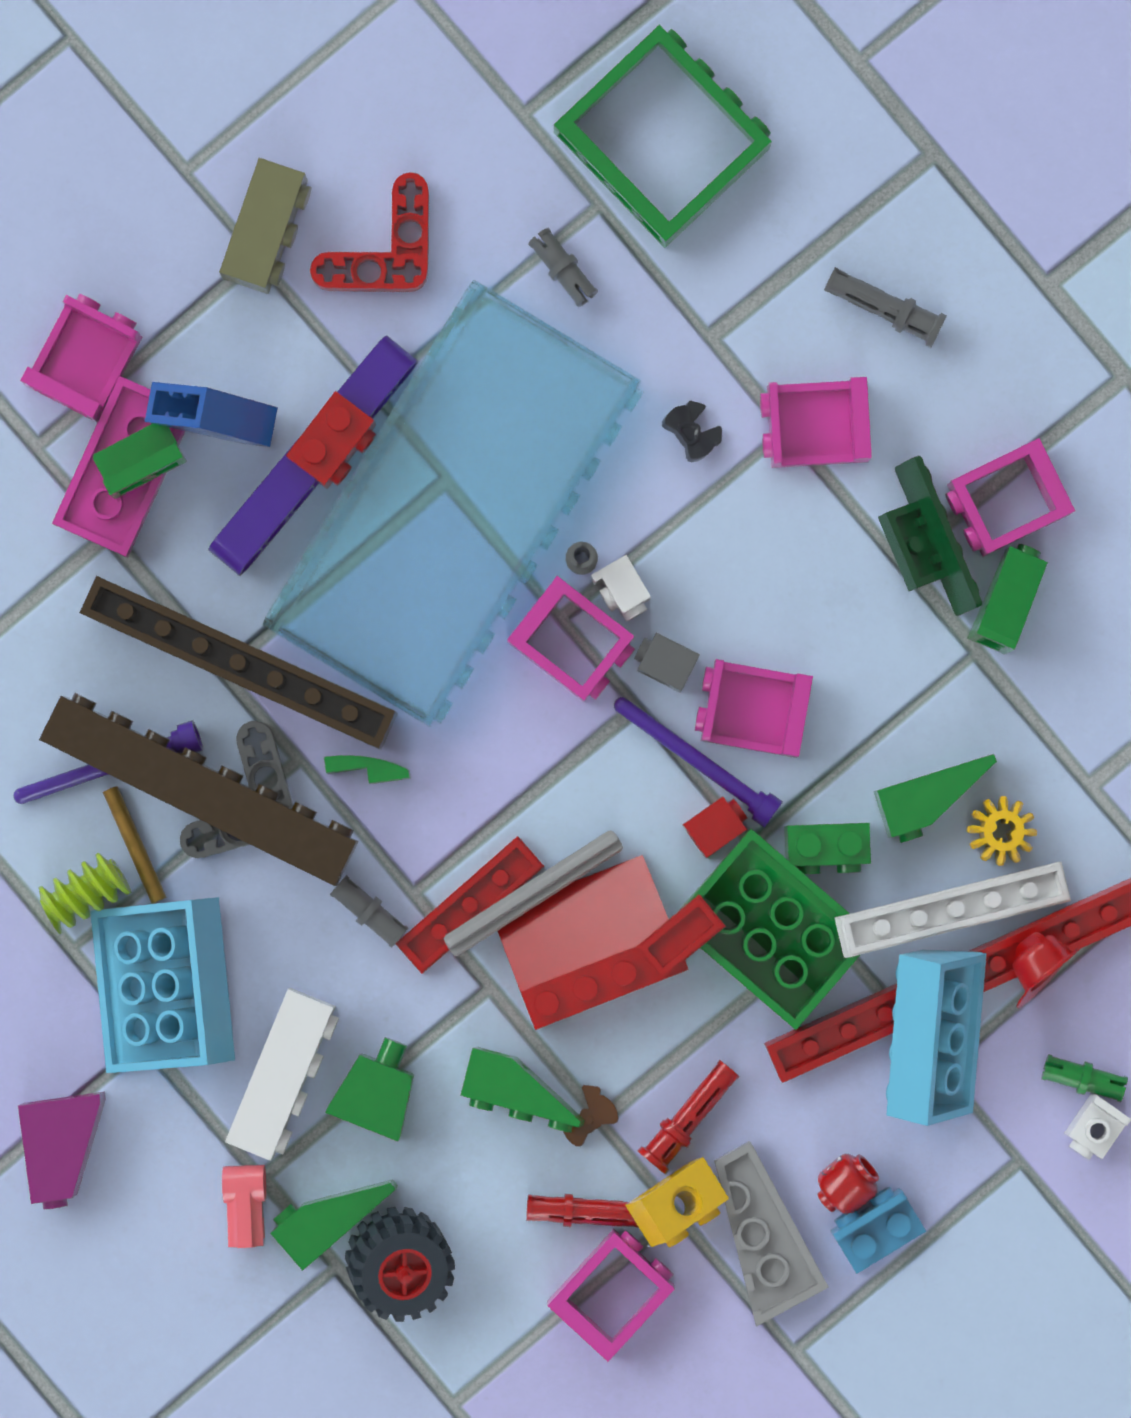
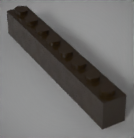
(238, 662)
(198, 789)

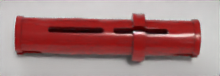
(578, 1211)

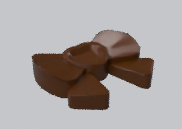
(600, 1112)

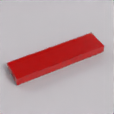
(490, 884)

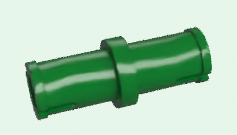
(1084, 1078)

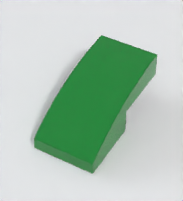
(377, 769)

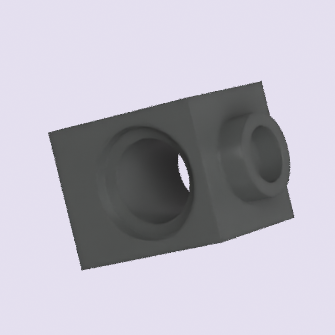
(666, 661)

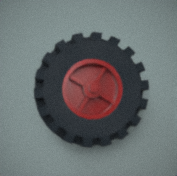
(399, 1264)

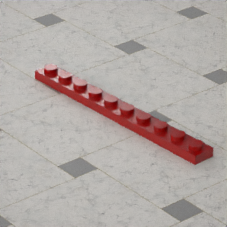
(872, 1016)

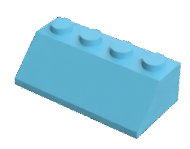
(935, 1035)

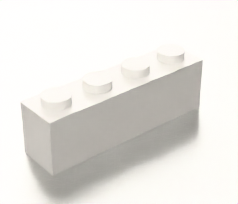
(281, 1073)

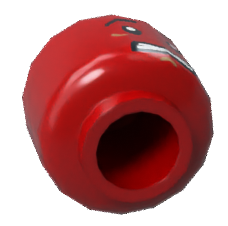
(847, 1184)

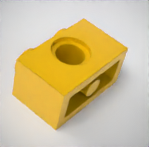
(656, 1211)

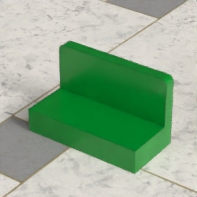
(138, 459)

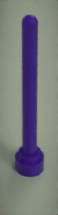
(185, 736)
(760, 805)

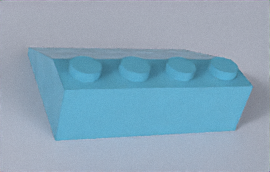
(162, 985)

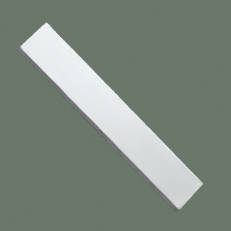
(952, 909)

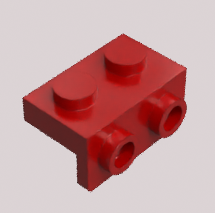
(332, 441)

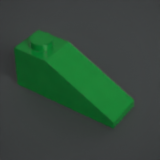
(924, 799)
(321, 1222)

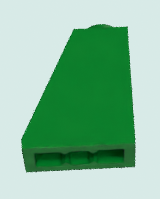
(1008, 599)

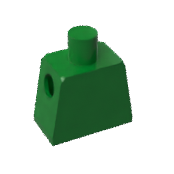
(376, 1092)

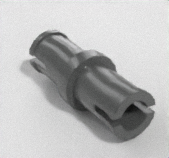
(563, 267)
(578, 548)
(368, 911)

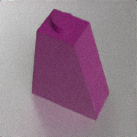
(58, 1145)

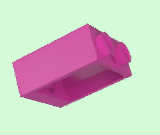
(1046, 480)
(538, 614)
(585, 1326)

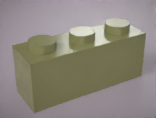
(265, 226)

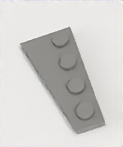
(768, 1244)

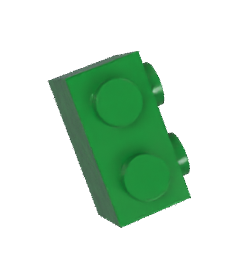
(827, 845)

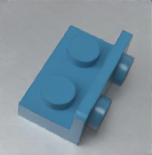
(877, 1229)

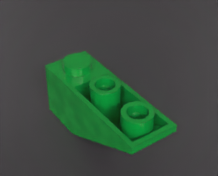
(509, 1083)

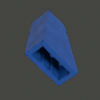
(211, 413)

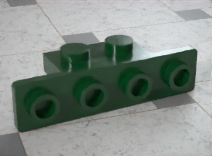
(925, 541)

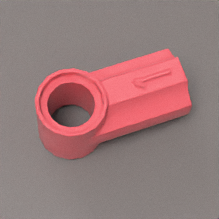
(244, 1193)

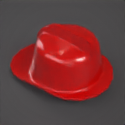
(1038, 962)

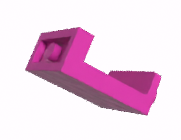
(83, 357)
(817, 423)
(754, 708)

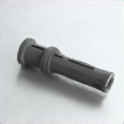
(903, 314)

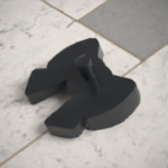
(681, 423)

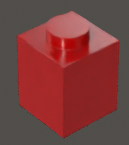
(716, 825)

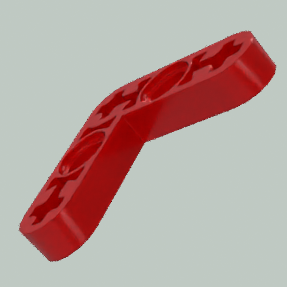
(400, 251)

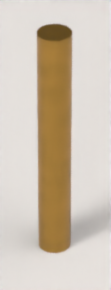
(134, 844)

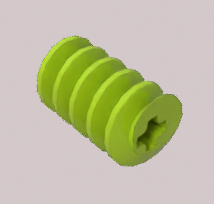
(82, 892)

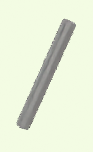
(533, 893)

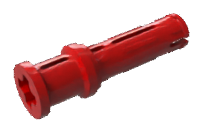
(677, 1131)

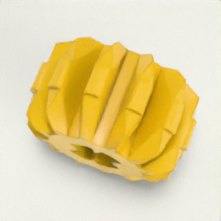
(1014, 836)

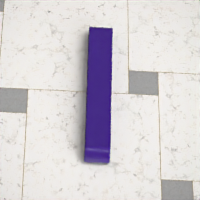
(287, 483)

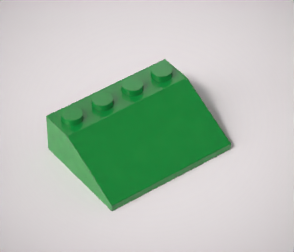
(777, 929)

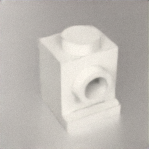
(622, 588)
(1095, 1111)

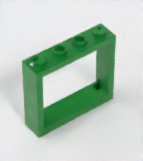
(616, 182)

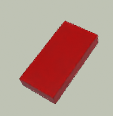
(680, 936)

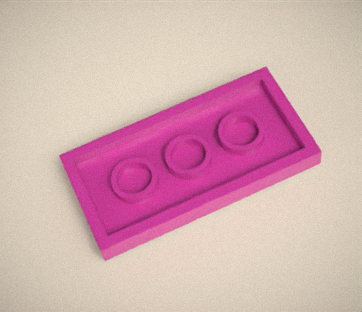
(87, 506)

